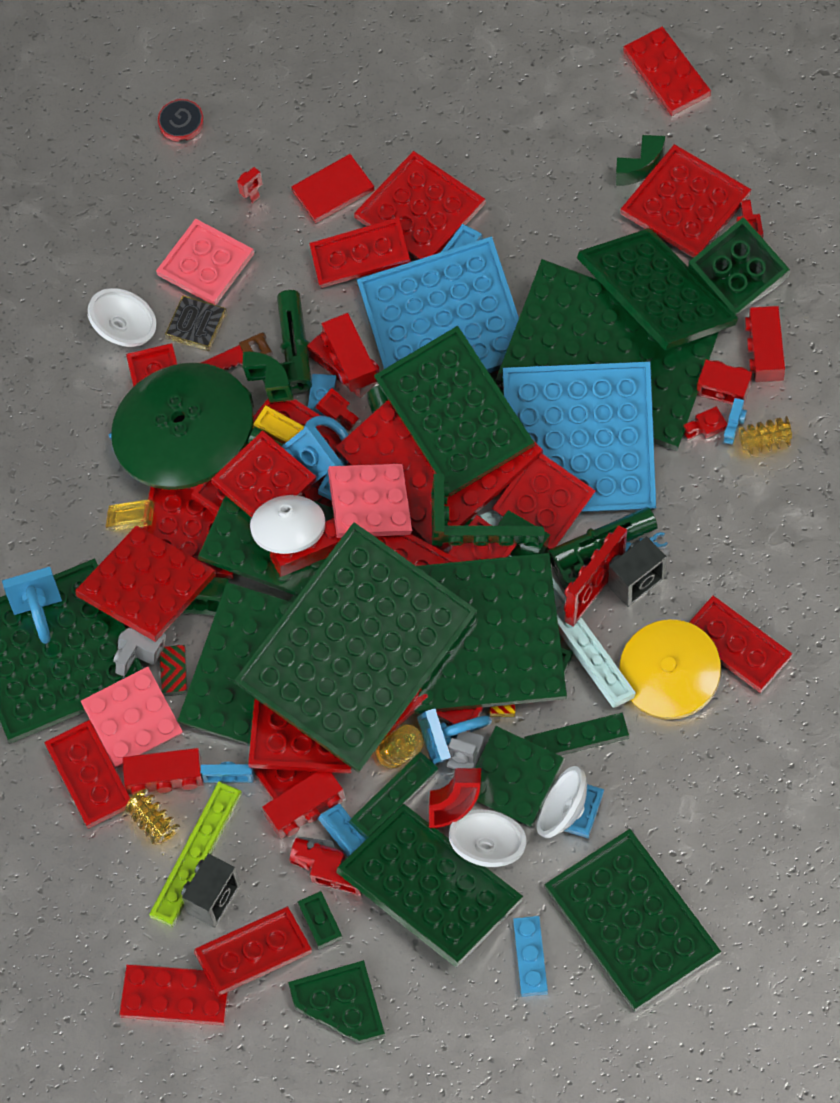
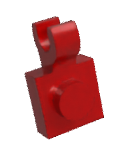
(249, 183)
(753, 219)
(335, 407)
(708, 422)

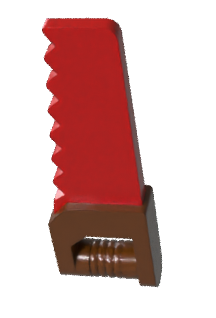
(234, 356)

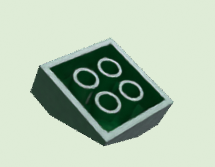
(739, 267)

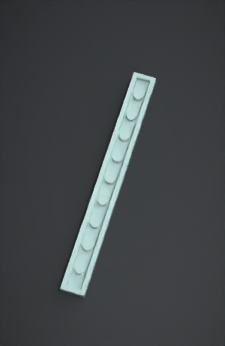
(585, 646)

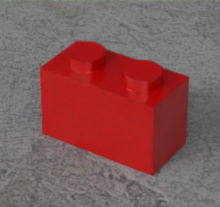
(723, 382)

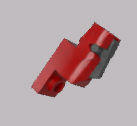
(323, 861)

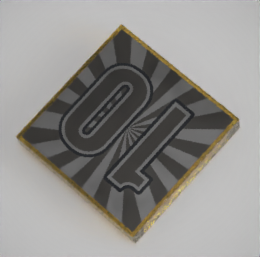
(196, 323)

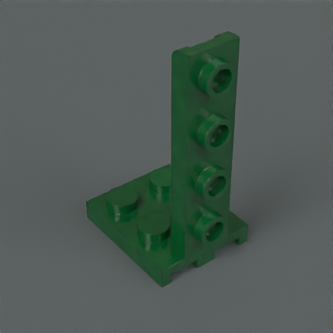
(474, 534)

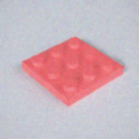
(205, 262)
(371, 498)
(131, 716)

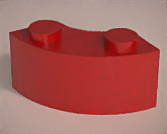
(455, 798)

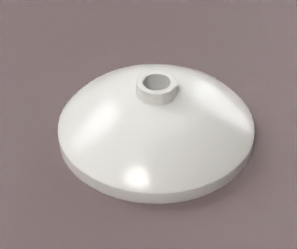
(121, 317)
(287, 524)
(563, 803)
(487, 838)

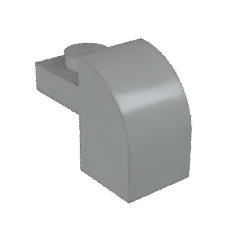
(135, 645)
(465, 750)

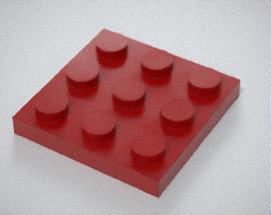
(262, 473)
(546, 498)

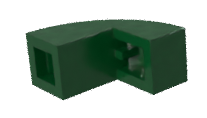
(637, 169)
(264, 367)

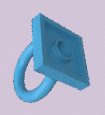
(313, 450)
(32, 593)
(438, 735)

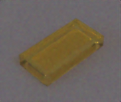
(129, 515)

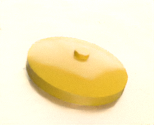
(671, 669)

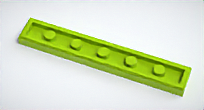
(200, 843)

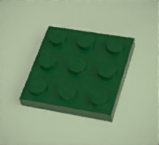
(516, 776)

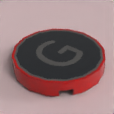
(180, 120)

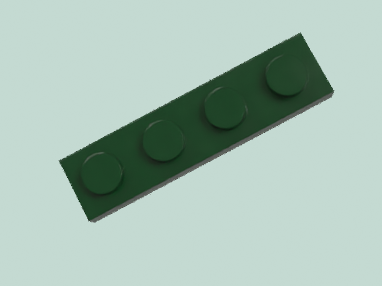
(582, 735)
(394, 795)

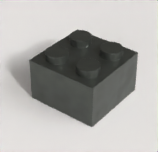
(637, 570)
(210, 889)

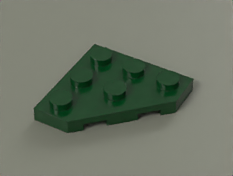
(340, 1001)

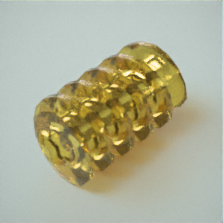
(765, 435)
(399, 746)
(150, 819)

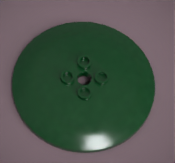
(187, 451)

